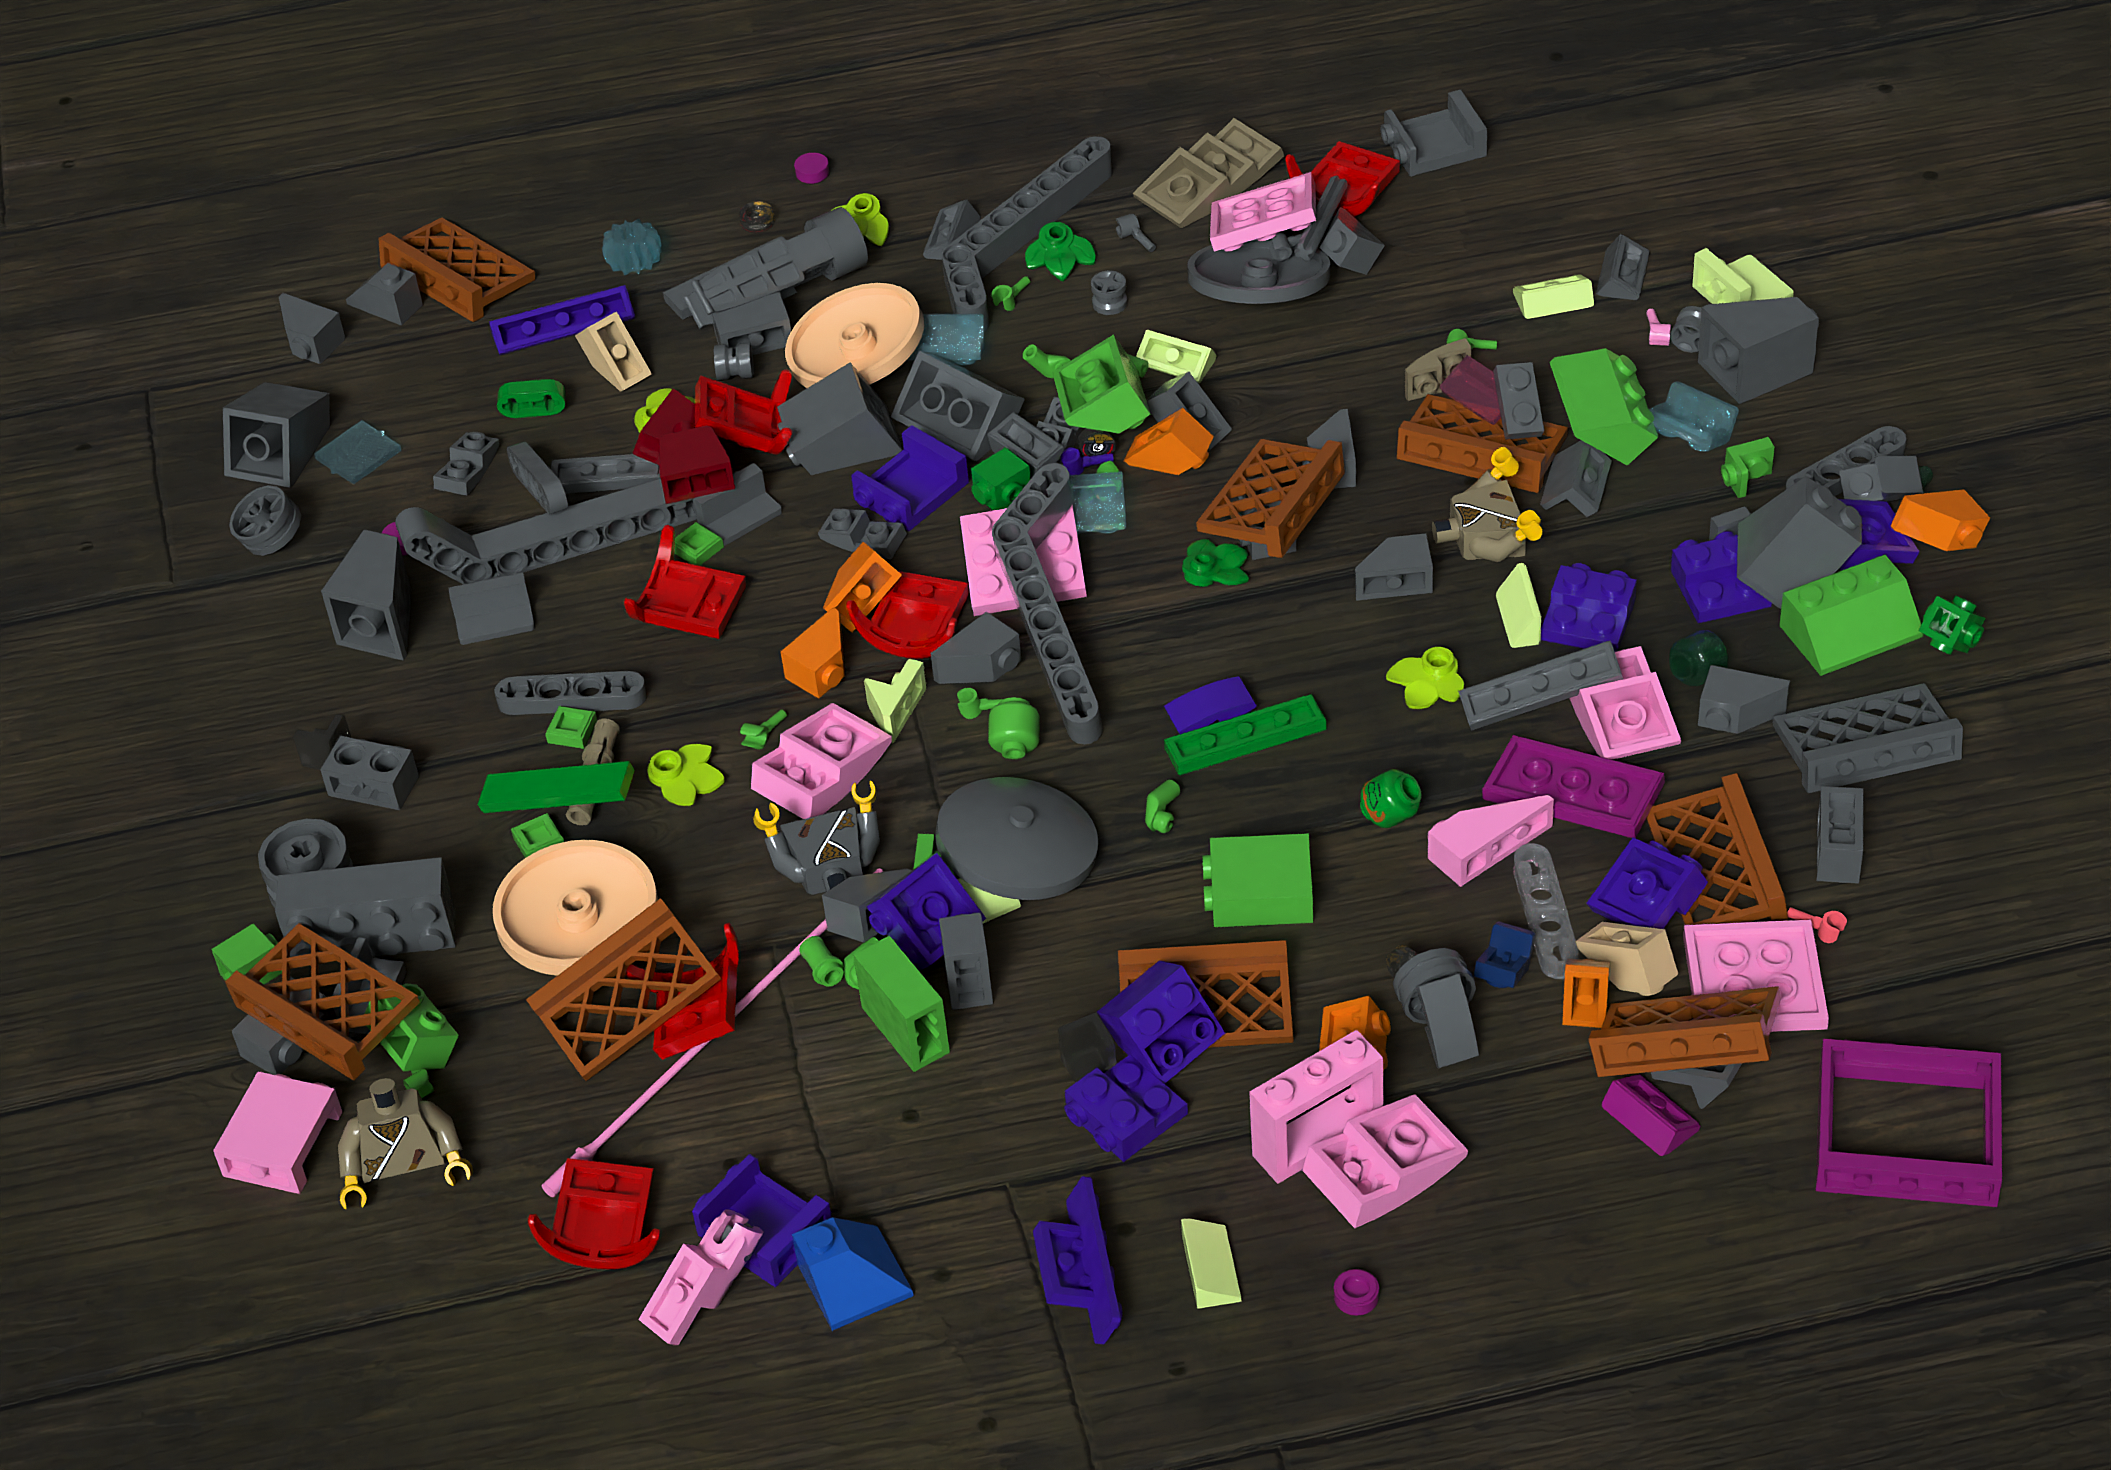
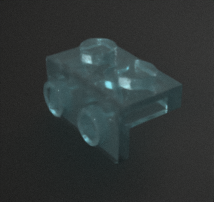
(953, 337)
(1695, 417)
(1099, 502)

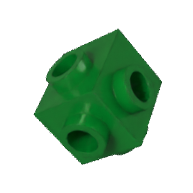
(1940, 624)

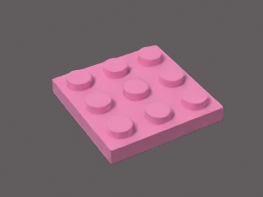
(1263, 212)
(1057, 554)
(1761, 956)

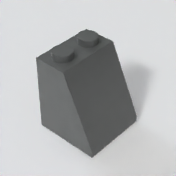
(1757, 344)
(838, 423)
(273, 432)
(1796, 540)
(371, 597)

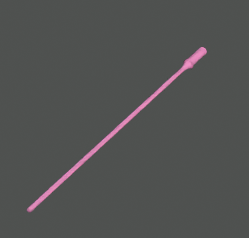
(553, 1184)

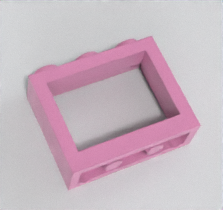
(1347, 1062)

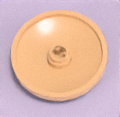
(864, 325)
(569, 902)

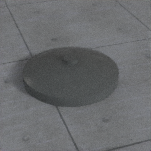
(1253, 276)
(1016, 838)

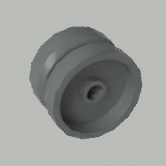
(299, 848)

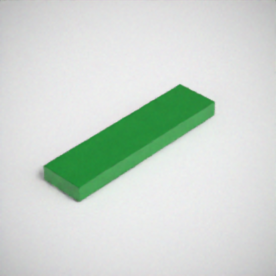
(1245, 734)
(556, 787)

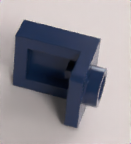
(1506, 957)

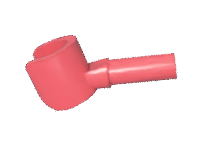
(1827, 927)

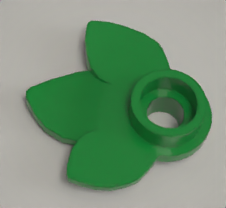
(1059, 253)
(1213, 563)

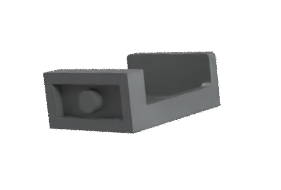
(1438, 137)

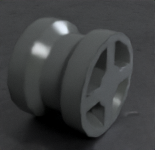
(1109, 292)
(1686, 331)

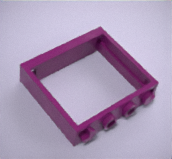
(1908, 1176)

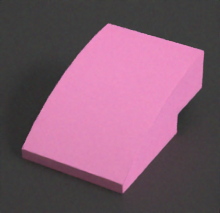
(1627, 713)
(819, 761)
(1383, 1159)

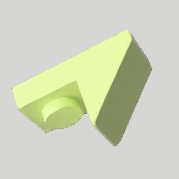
(895, 702)

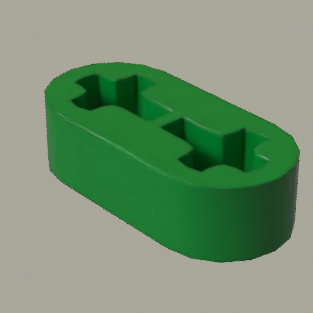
(531, 398)

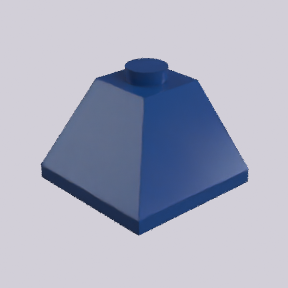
(849, 1270)

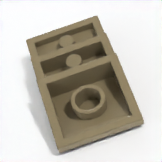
(1208, 172)

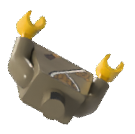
(1487, 517)
(395, 1137)

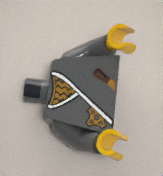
(823, 847)

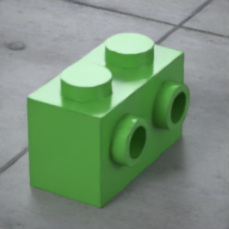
(421, 1038)

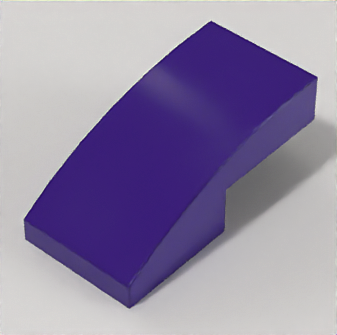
(1210, 703)

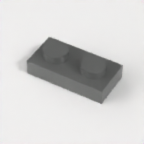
(1518, 400)

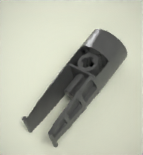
(828, 247)

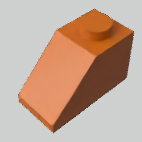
(1171, 445)
(1942, 519)
(863, 579)
(816, 656)
(1585, 992)

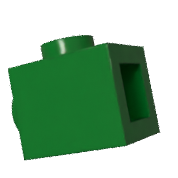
(999, 479)

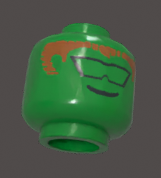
(1390, 798)

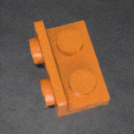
(1353, 1015)

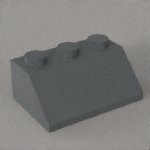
(953, 404)

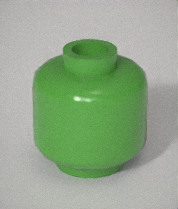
(1013, 728)

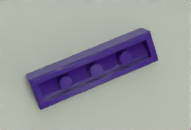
(559, 319)

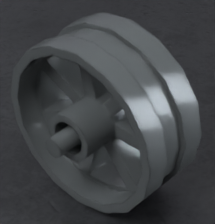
(267, 516)
(1426, 968)

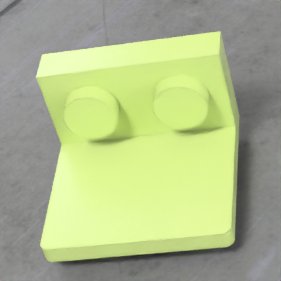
(1737, 281)

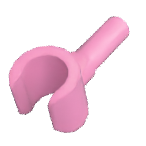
(1658, 332)

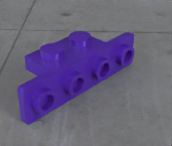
(1077, 1263)

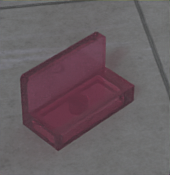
(1474, 388)

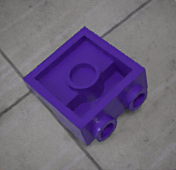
(1879, 536)
(1710, 581)
(1589, 607)
(1648, 886)
(913, 907)
(1123, 1107)

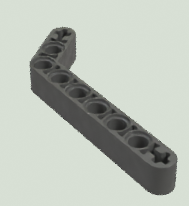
(1019, 221)
(540, 538)
(1015, 540)

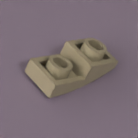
(1431, 369)

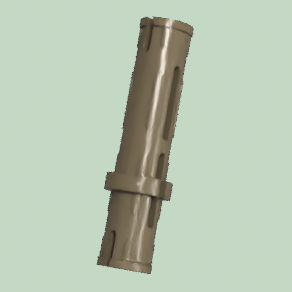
(597, 752)

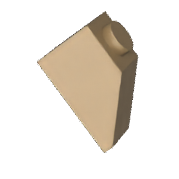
(613, 352)
(1637, 956)

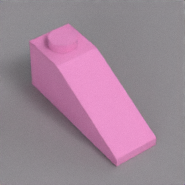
(1485, 835)

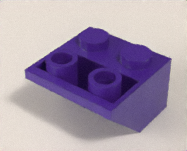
(1161, 1020)

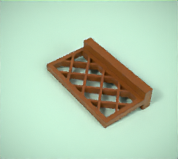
(442, 279)
(1466, 453)
(1298, 500)
(1745, 839)
(611, 960)
(1225, 962)
(306, 1029)
(1677, 1043)

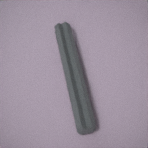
(1324, 212)

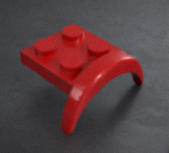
(1364, 171)
(743, 415)
(686, 594)
(913, 615)
(706, 1016)
(599, 1216)

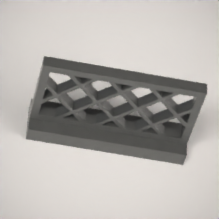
(1871, 752)

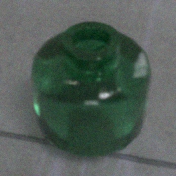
(1694, 654)

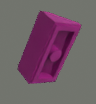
(1649, 1114)

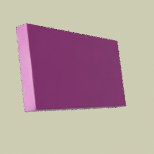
(1583, 785)

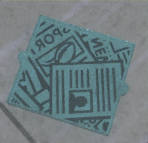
(357, 452)

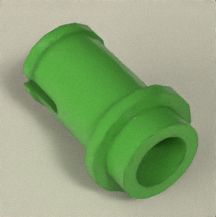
(826, 967)

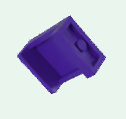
(913, 480)
(767, 1207)

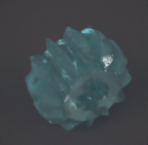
(631, 246)

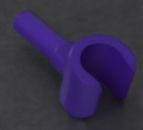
(1075, 463)

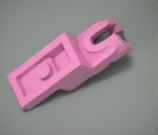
(700, 1276)

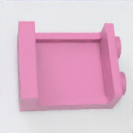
(275, 1131)

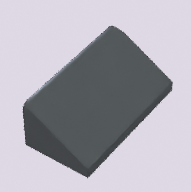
(950, 225)
(1623, 269)
(1025, 442)

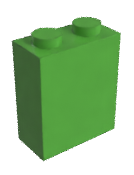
(1259, 880)
(901, 1003)

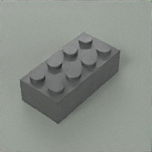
(390, 904)

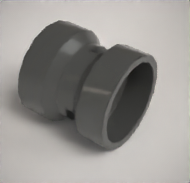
(733, 361)

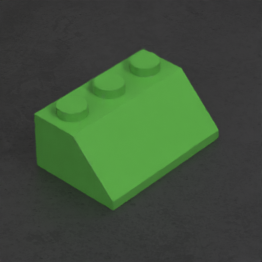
(1102, 389)
(1605, 402)
(1850, 615)

